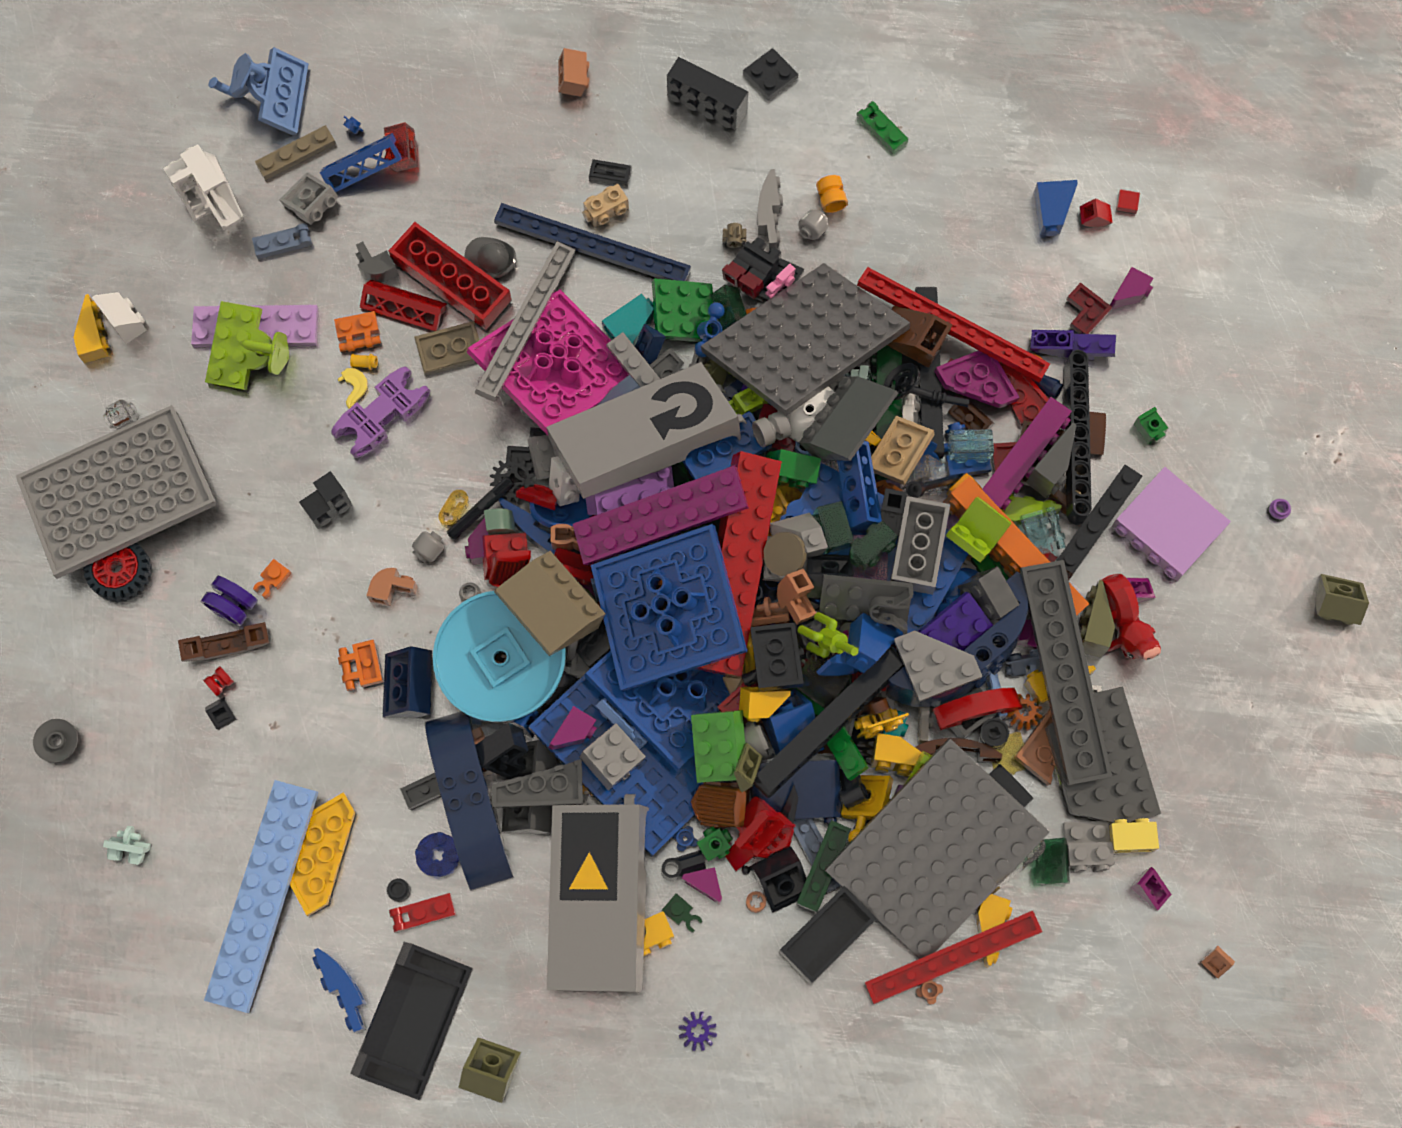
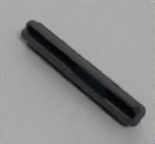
(478, 509)

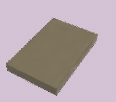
(446, 348)

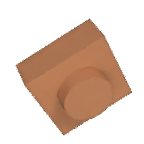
(1217, 962)

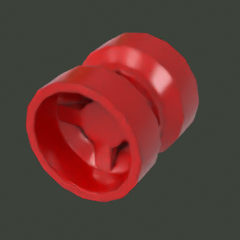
(222, 677)

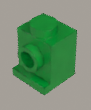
(1147, 431)

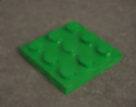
(681, 308)

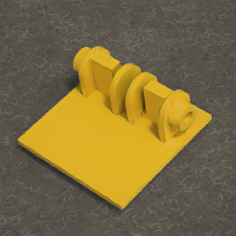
(871, 725)

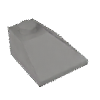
(807, 529)

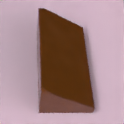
(971, 416)

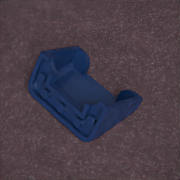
(816, 788)

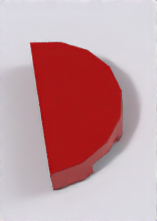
(538, 495)

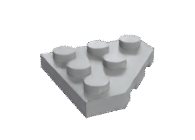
(935, 665)

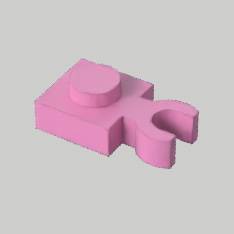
(783, 279)

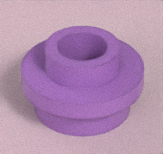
(1284, 505)

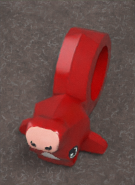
(1133, 636)

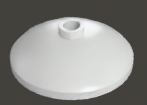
(801, 419)

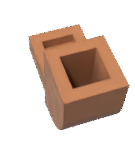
(386, 582)
(792, 595)

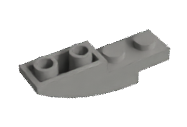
(769, 208)

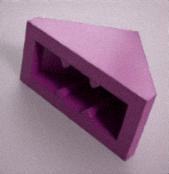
(1142, 589)
(705, 882)
(1151, 888)

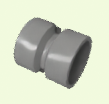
(770, 429)

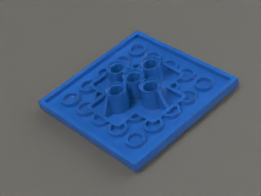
(702, 628)
(659, 716)

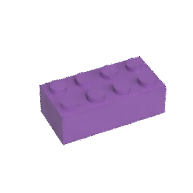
(630, 491)

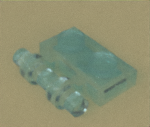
(1036, 530)

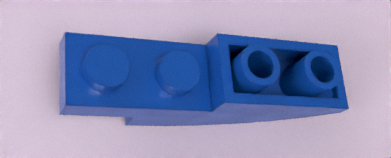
(336, 980)

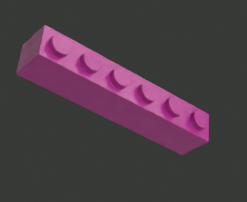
(1026, 452)

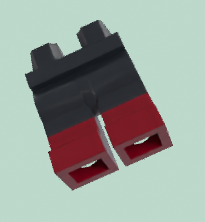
(752, 267)

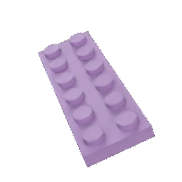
(295, 321)

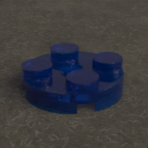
(424, 854)

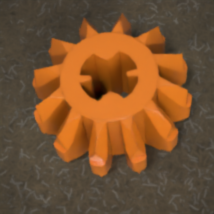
(1031, 717)

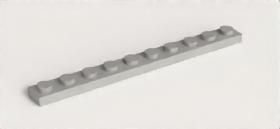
(524, 322)

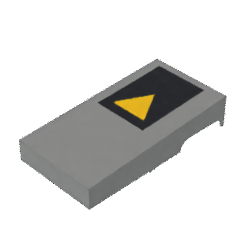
(597, 897)

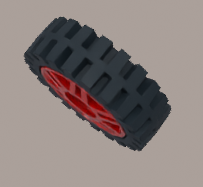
(124, 583)

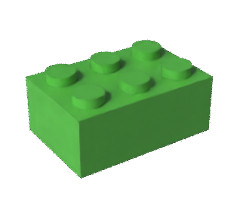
(717, 744)

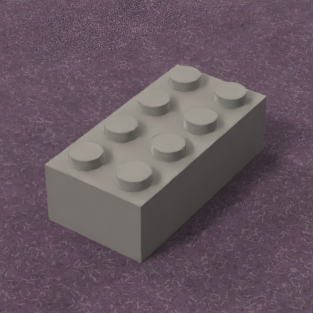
(920, 544)

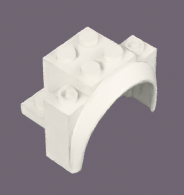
(203, 187)

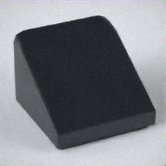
(220, 712)

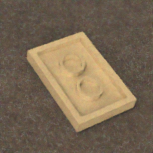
(901, 449)

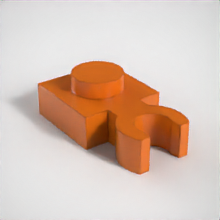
(273, 575)

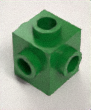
(713, 850)

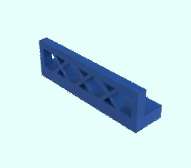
(360, 155)

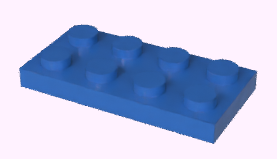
(719, 454)

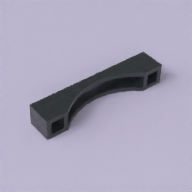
(1099, 519)

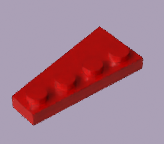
(1031, 396)

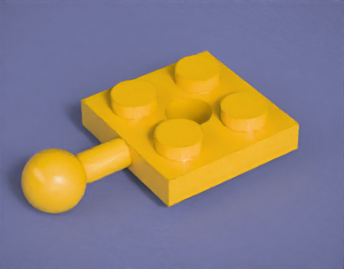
(880, 790)

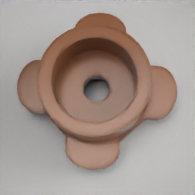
(930, 997)

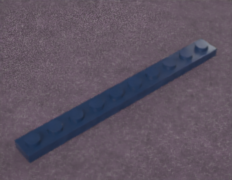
(591, 244)

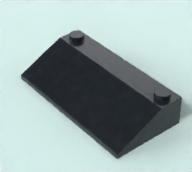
(411, 1021)

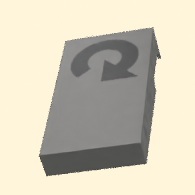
(643, 430)

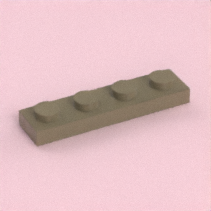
(295, 152)

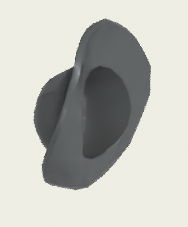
(491, 256)

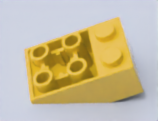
(893, 754)

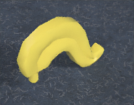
(359, 382)

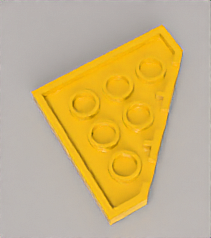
(322, 853)

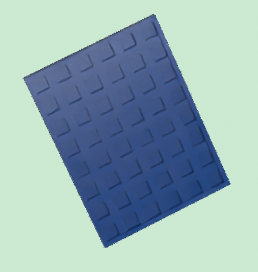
(653, 781)

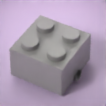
(612, 757)

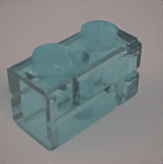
(970, 444)

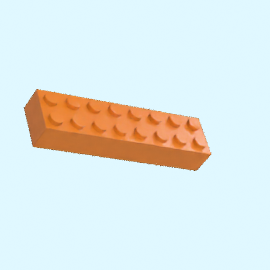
(1013, 548)

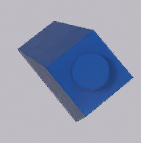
(1052, 204)
(870, 639)

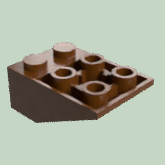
(923, 338)

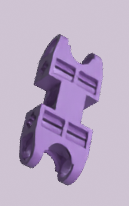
(369, 422)

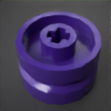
(229, 600)

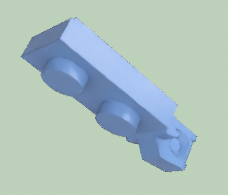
(610, 712)

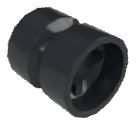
(994, 733)

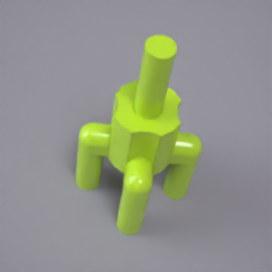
(828, 638)

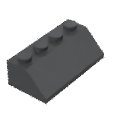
(531, 819)

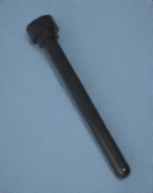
(917, 488)

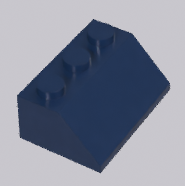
(407, 683)

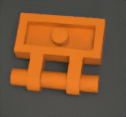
(357, 326)
(367, 665)

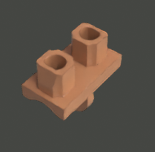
(769, 613)

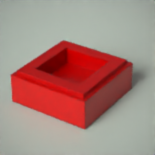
(1128, 201)

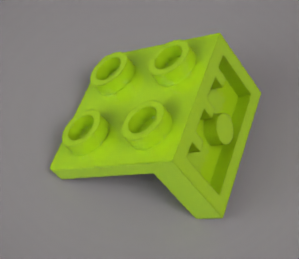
(979, 529)

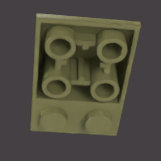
(1097, 622)

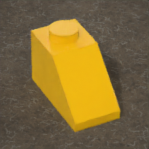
(761, 704)

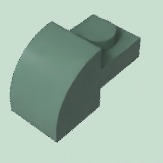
(499, 521)

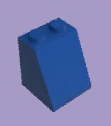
(789, 720)

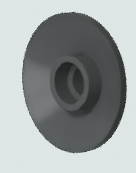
(48, 733)

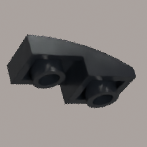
(1011, 785)

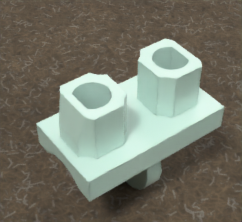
(127, 843)

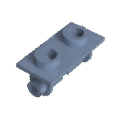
(1017, 663)

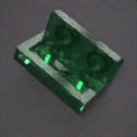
(1053, 863)

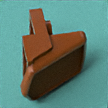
(720, 804)

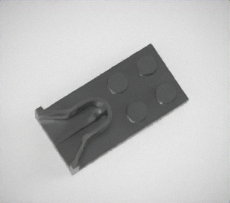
(880, 599)

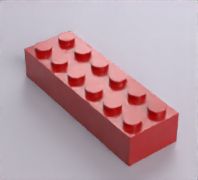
(450, 275)

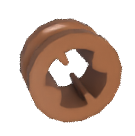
(749, 899)

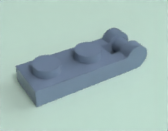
(282, 241)

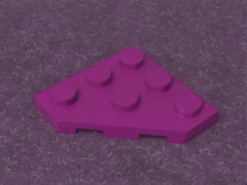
(978, 378)

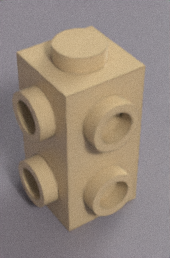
(606, 205)

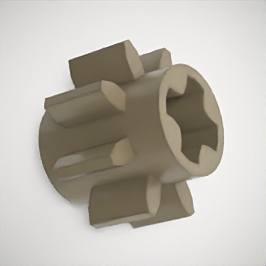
(734, 235)

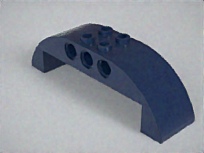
(989, 652)
(467, 801)

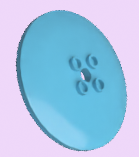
(467, 664)

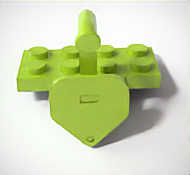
(238, 347)

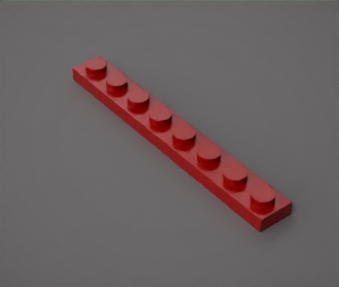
(953, 957)

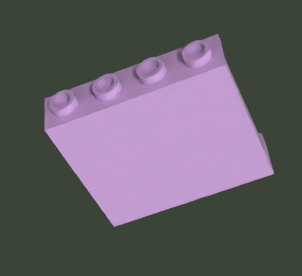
(1170, 524)

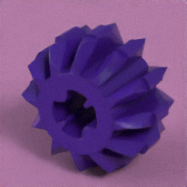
(702, 1037)

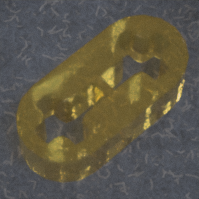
(449, 506)

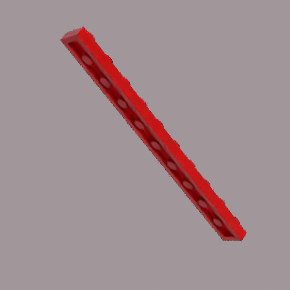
(961, 328)

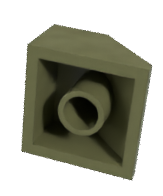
(1341, 600)
(489, 1070)

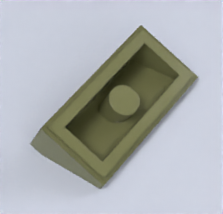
(747, 767)

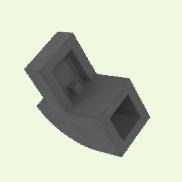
(375, 268)

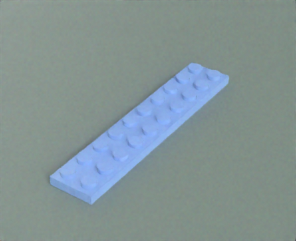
(261, 896)

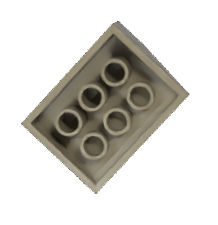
(550, 603)

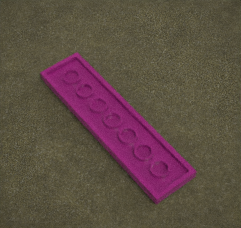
(660, 515)

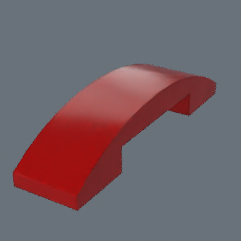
(977, 705)

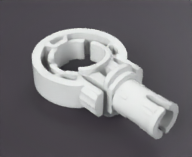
(910, 408)

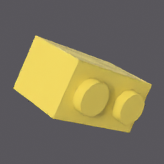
(1134, 837)

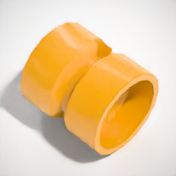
(831, 193)

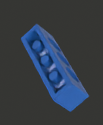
(860, 490)

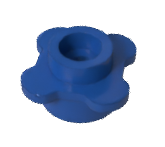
(352, 124)
(687, 832)

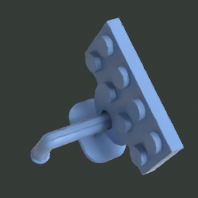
(274, 84)

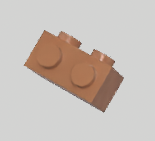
(573, 72)

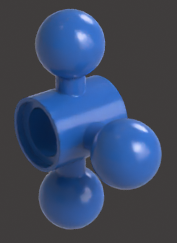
(715, 312)

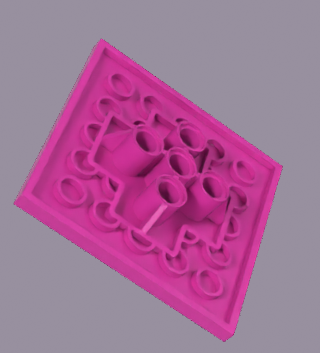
(560, 367)

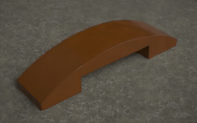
(223, 644)
(985, 752)

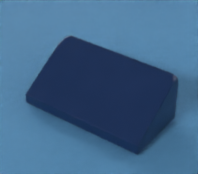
(649, 343)

